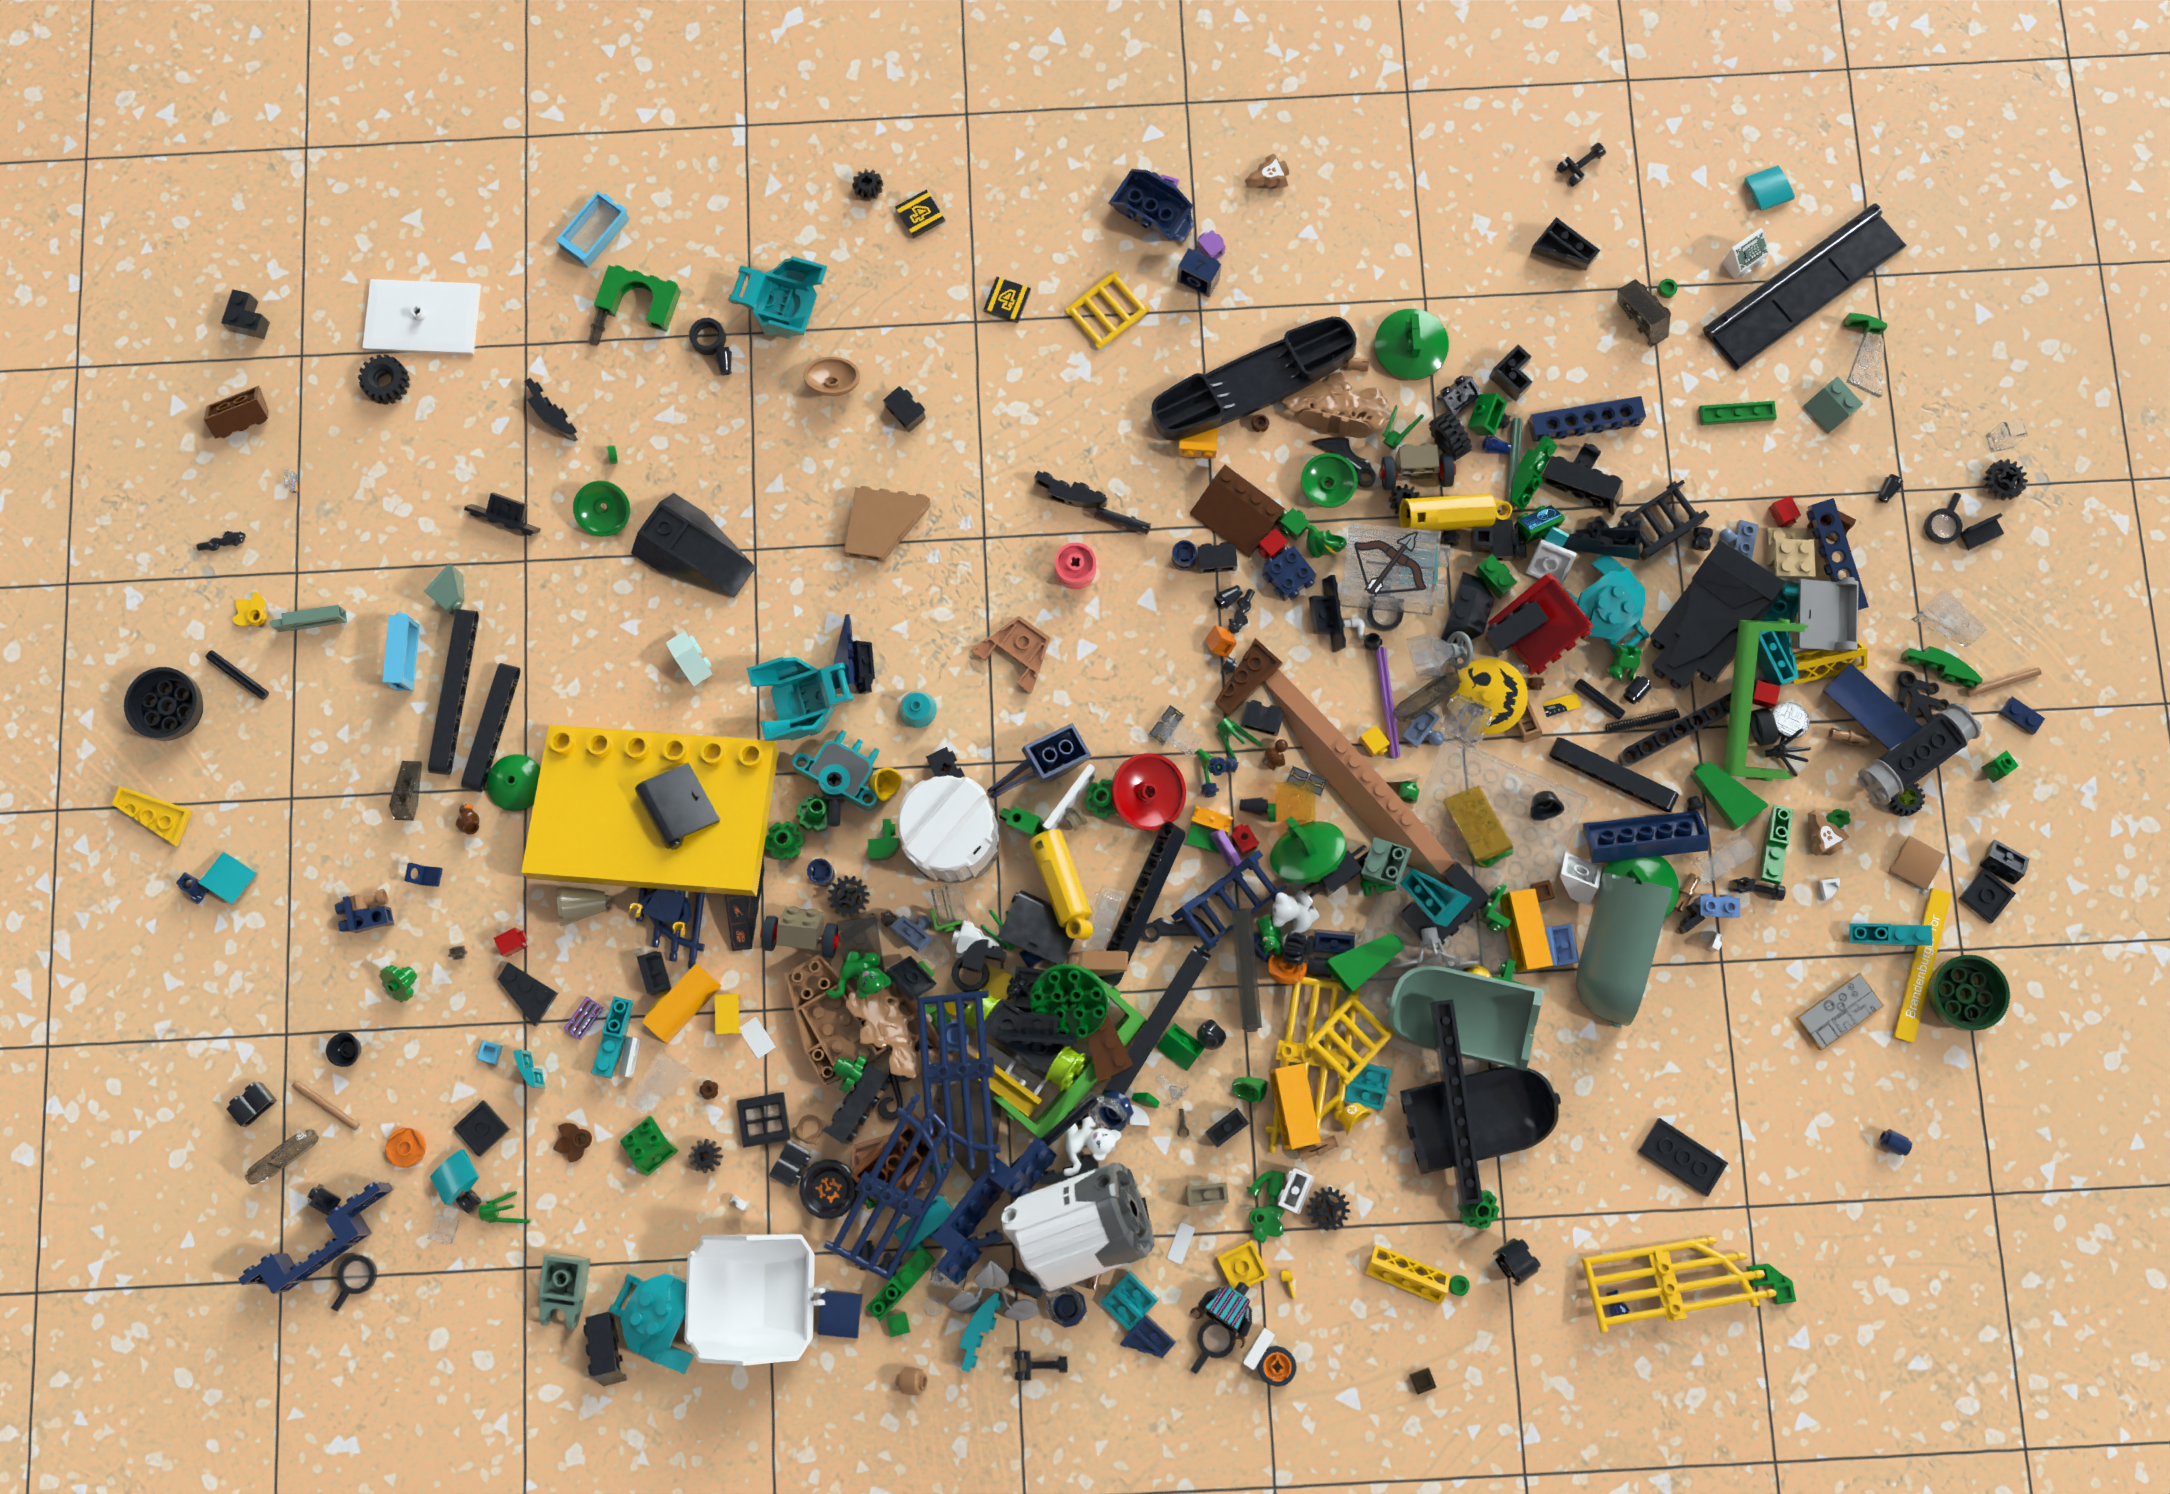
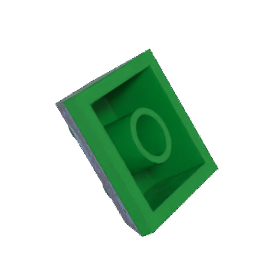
(1538, 523)

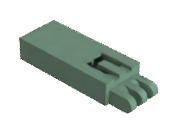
(310, 618)

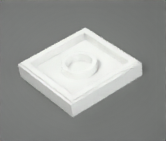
(1551, 559)

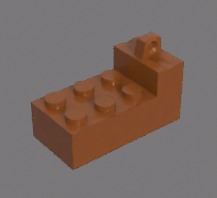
(895, 1156)

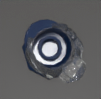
(1112, 1111)
(1066, 1306)

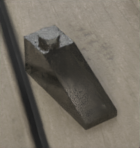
(406, 791)

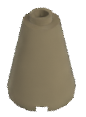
(579, 904)

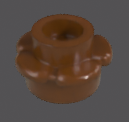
(1260, 418)
(1535, 683)
(708, 1084)

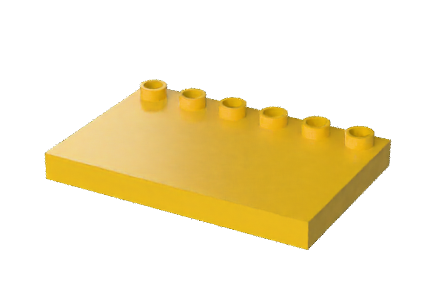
(597, 832)

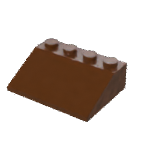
(1237, 510)

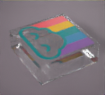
(290, 481)

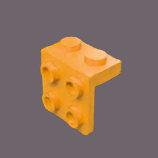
(1200, 445)

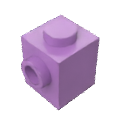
(1211, 245)

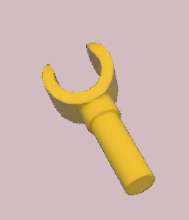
(1286, 1276)

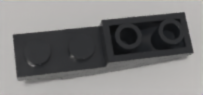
(549, 413)
(1077, 495)

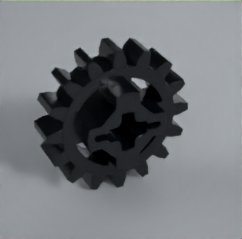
(2010, 474)
(841, 901)
(1336, 1206)

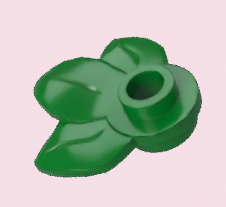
(1269, 1223)

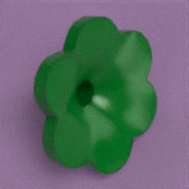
(1839, 817)

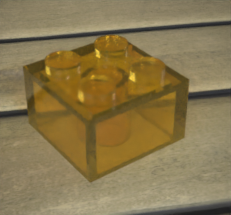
(1295, 800)

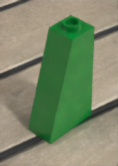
(1727, 795)
(1360, 963)

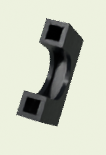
(1460, 881)

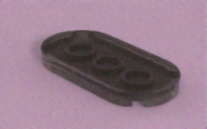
(1427, 697)
(281, 1157)

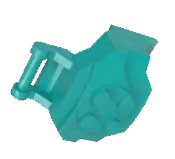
(781, 297)
(1613, 603)
(800, 695)
(654, 1318)

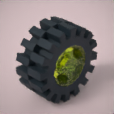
(1912, 803)

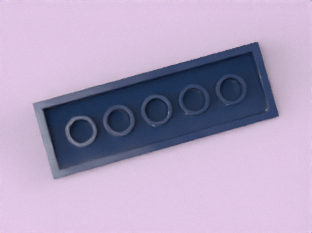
(1870, 707)
(1646, 837)

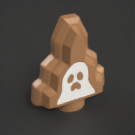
(1269, 173)
(1825, 835)

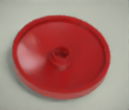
(1148, 791)

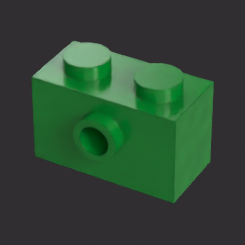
(1487, 414)
(1495, 576)

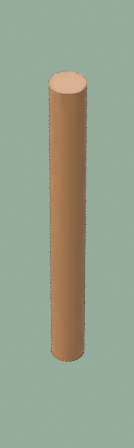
(2003, 682)
(325, 1105)

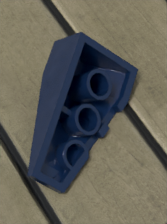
(845, 655)

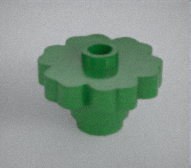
(1094, 801)
(813, 813)
(788, 849)
(398, 982)
(849, 1071)
(1482, 1217)

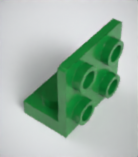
(648, 1146)

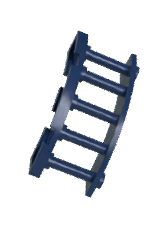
(1218, 888)

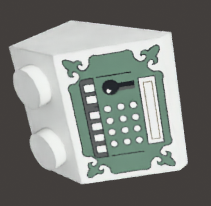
(1747, 255)

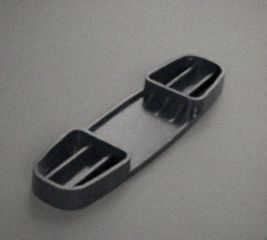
(1254, 379)

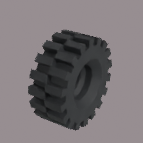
(378, 368)
(1450, 435)

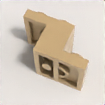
(1790, 552)

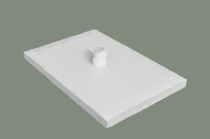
(421, 317)

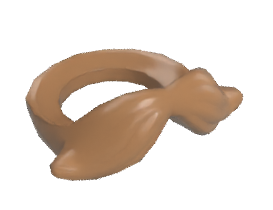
(799, 1128)

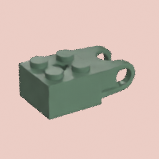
(563, 1292)

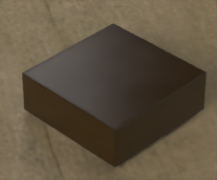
(1423, 1380)

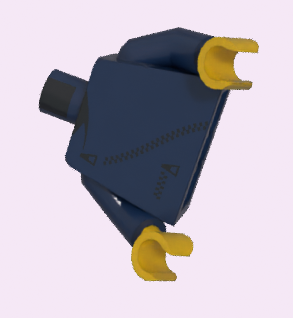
(665, 906)

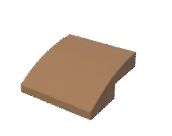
(1917, 862)

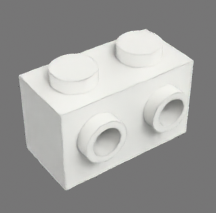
(1296, 1190)

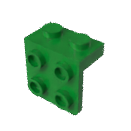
(1493, 920)

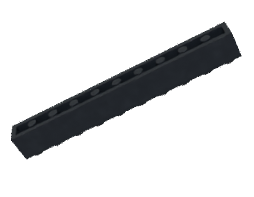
(1456, 1102)

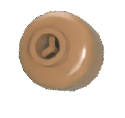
(911, 1381)

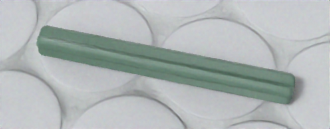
(1514, 456)

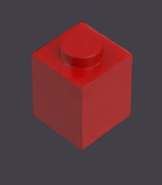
(1785, 512)
(1272, 544)
(1765, 694)
(511, 942)

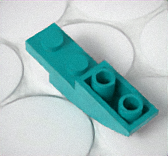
(1890, 934)
(613, 1037)
(981, 1322)

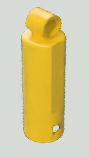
(1453, 512)
(1062, 884)

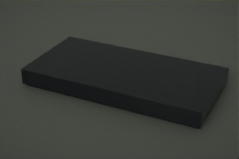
(1683, 1157)

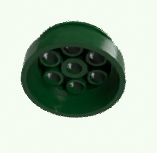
(1991, 985)

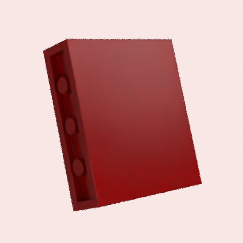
(1561, 631)

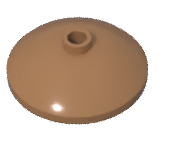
(831, 376)

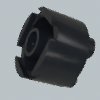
(1516, 1261)

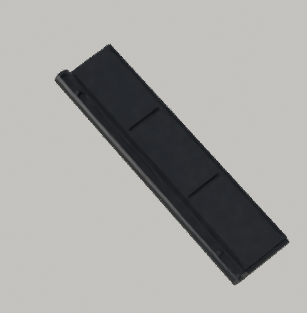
(1804, 287)

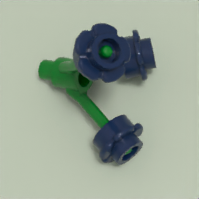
(1215, 766)

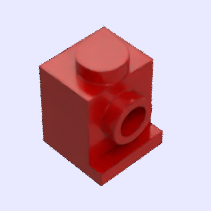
(1244, 846)

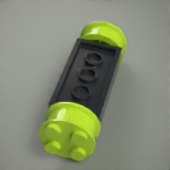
(1048, 1062)

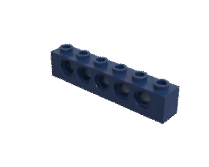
(1631, 406)
(1835, 528)

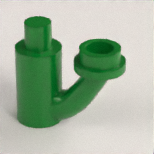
(1274, 1186)

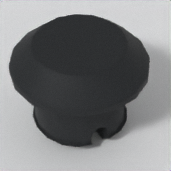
(1694, 804)

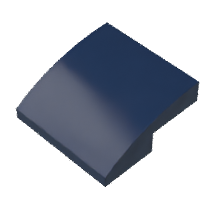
(840, 1314)

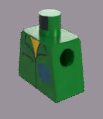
(1022, 822)

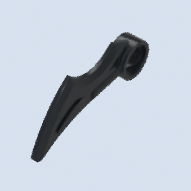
(1341, 447)
(1171, 928)

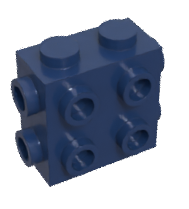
(1288, 573)

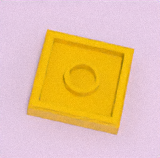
(1242, 1265)

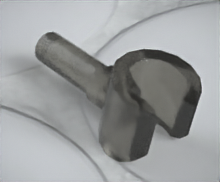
(1182, 1123)

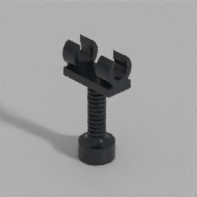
(1597, 151)
(1748, 885)
(1060, 1364)

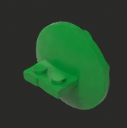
(1411, 344)
(1307, 851)
(1649, 869)
(1073, 995)

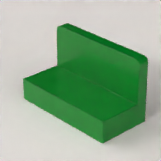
(1180, 1046)

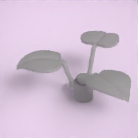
(1431, 941)
(992, 1277)

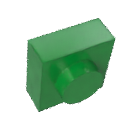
(898, 1324)

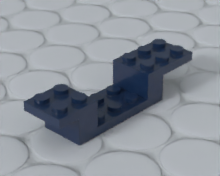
(978, 1201)
(348, 1227)

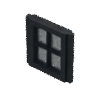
(763, 1120)

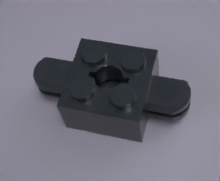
(1346, 871)

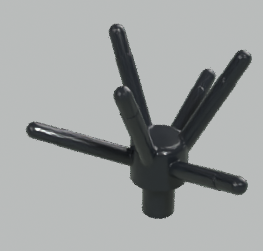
(1781, 751)

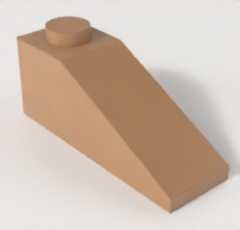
(1100, 962)

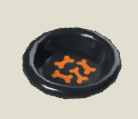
(828, 1189)

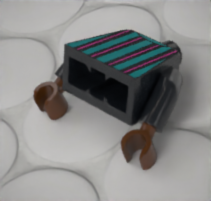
(1228, 1309)

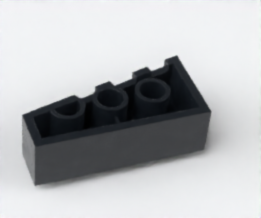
(857, 1105)

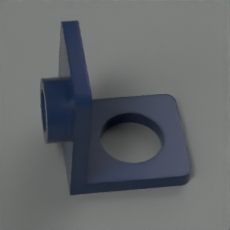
(426, 875)

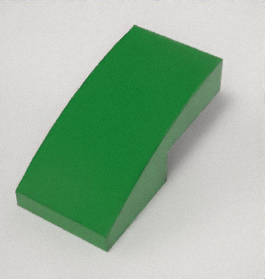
(1867, 322)
(1201, 838)

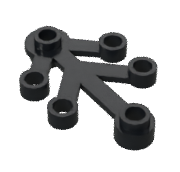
(1918, 700)

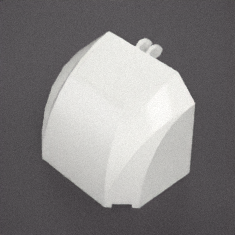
(750, 1298)

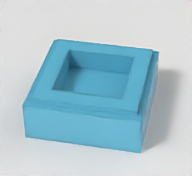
(489, 1052)

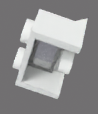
(1025, 1077)

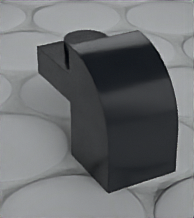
(978, 952)

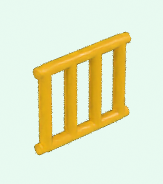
(1100, 288)
(1327, 1029)

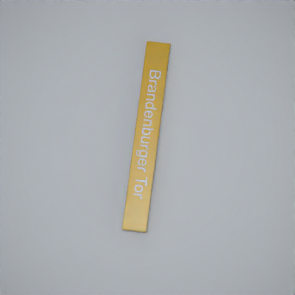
(1922, 968)

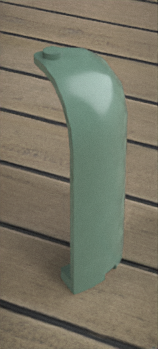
(1620, 947)
(1490, 1013)

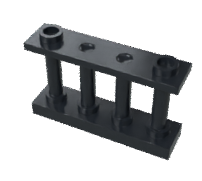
(1680, 528)

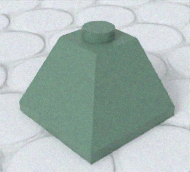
(447, 589)

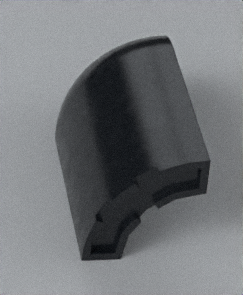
(1507, 1114)

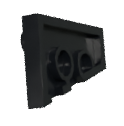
(529, 993)

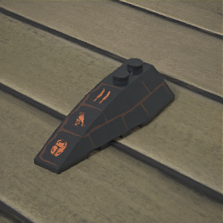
(742, 916)

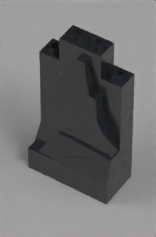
(1704, 621)

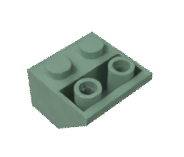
(1385, 862)

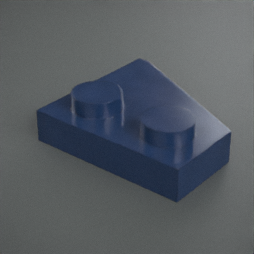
(1149, 1338)

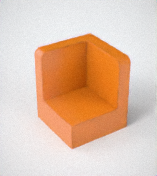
(1220, 641)

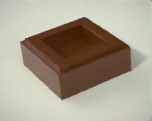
(1543, 890)

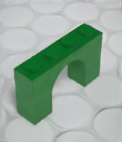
(620, 281)

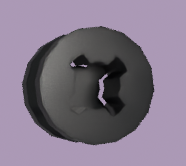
(468, 1201)

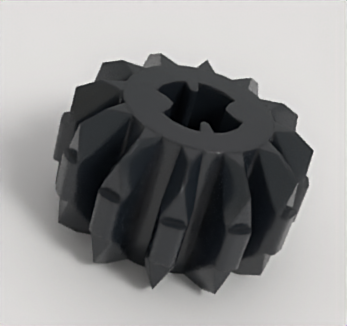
(867, 178)
(1397, 496)
(1295, 948)
(704, 1164)

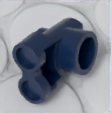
(196, 891)
(1259, 950)

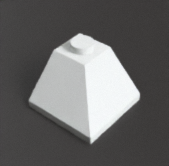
(1580, 878)

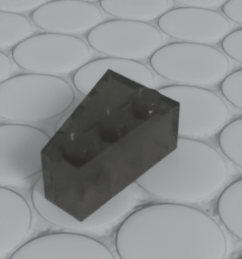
(1646, 311)

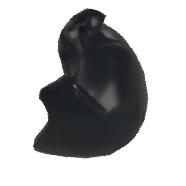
(1211, 1035)

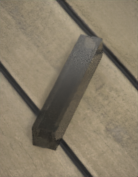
(1246, 969)

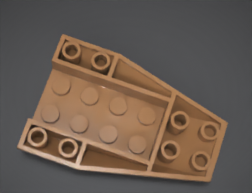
(825, 1022)

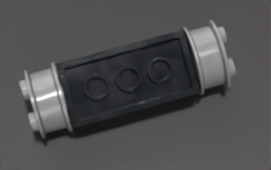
(1919, 753)

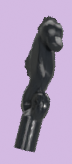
(228, 538)
(1240, 618)

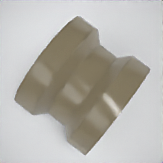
(1076, 819)

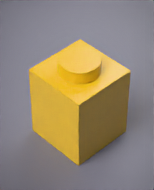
(1374, 741)

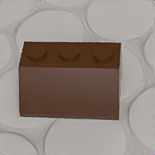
(236, 413)

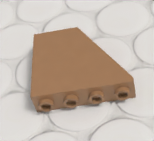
(881, 521)

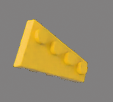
(159, 816)

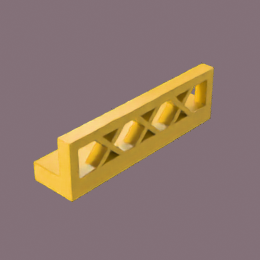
(1812, 659)
(1012, 1091)
(1407, 1277)

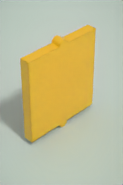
(998, 983)

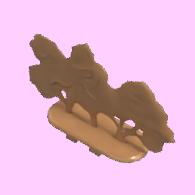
(1336, 397)
(889, 1026)

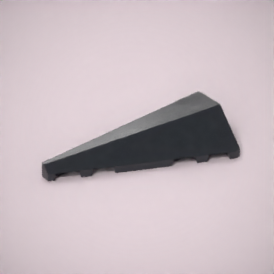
(1615, 541)

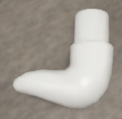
(1356, 622)

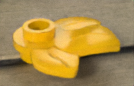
(249, 610)

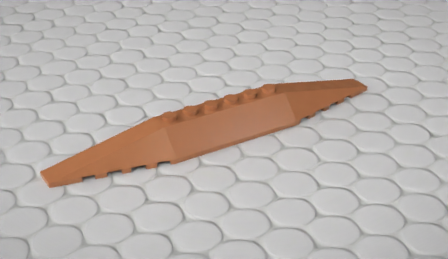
(1357, 780)

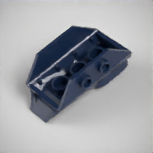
(1154, 204)

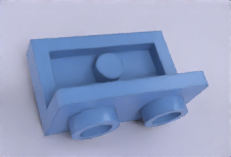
(1718, 906)
(1562, 944)

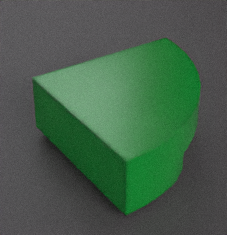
(1145, 1099)

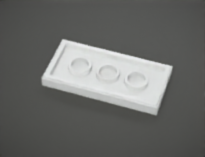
(1070, 798)

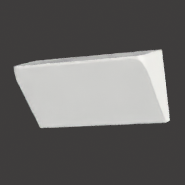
(629, 1057)
(1258, 1348)

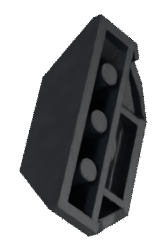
(1469, 608)

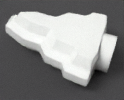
(966, 936)

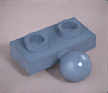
(1743, 539)
(1421, 728)
(913, 934)

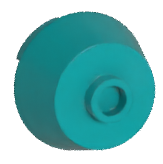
(917, 709)

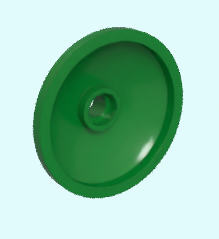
(1331, 469)
(593, 517)
(522, 791)

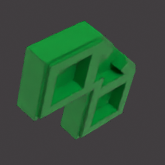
(1780, 1283)

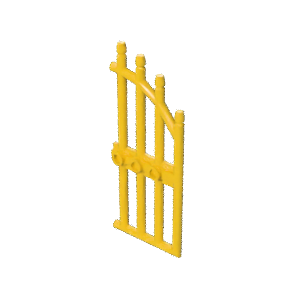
(1300, 1053)
(1666, 1282)

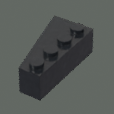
(1584, 482)

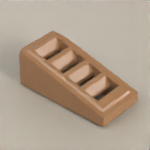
(1535, 727)

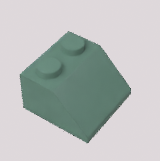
(1833, 405)

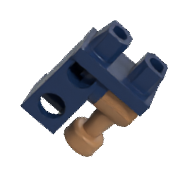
(360, 917)

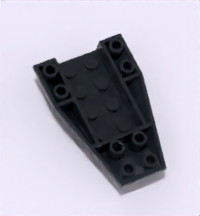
(691, 548)

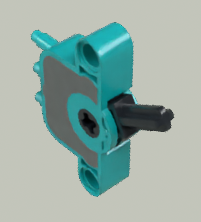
(847, 767)

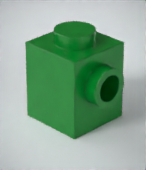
(1293, 523)
(1999, 766)

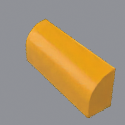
(1526, 930)
(681, 1003)
(1294, 1106)

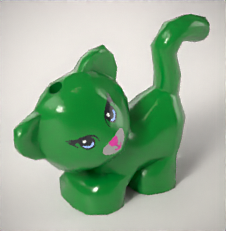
(869, 979)

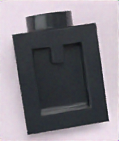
(1588, 455)
(1690, 922)
(323, 1199)

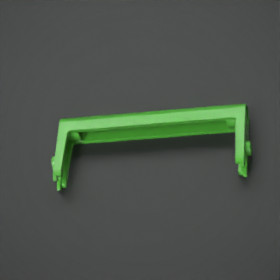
(1742, 698)
(1067, 1100)

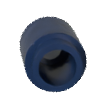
(1895, 1142)

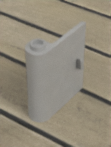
(1830, 613)

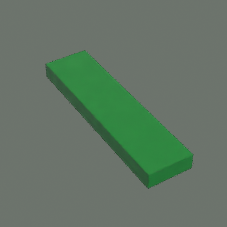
(1737, 413)

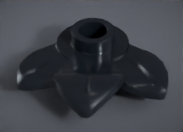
(1519, 548)

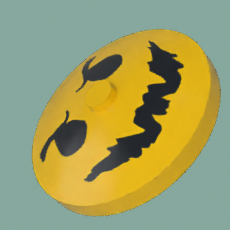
(1496, 687)

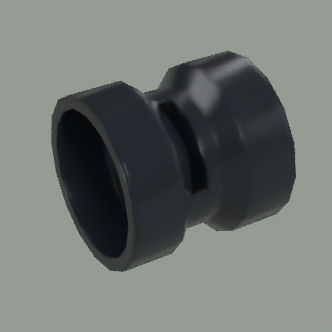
(1702, 538)

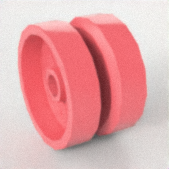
(1068, 573)

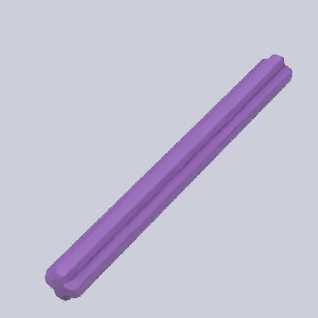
(1387, 702)

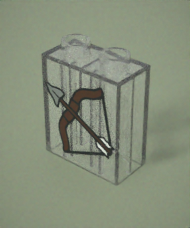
(1393, 569)

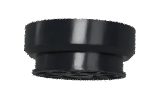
(153, 685)

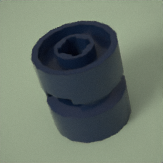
(1184, 555)
(821, 872)

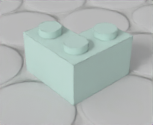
(687, 655)

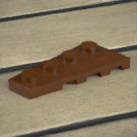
(1251, 673)
(1108, 1052)

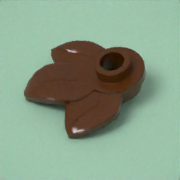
(570, 1141)

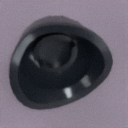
(1545, 806)
(343, 1049)

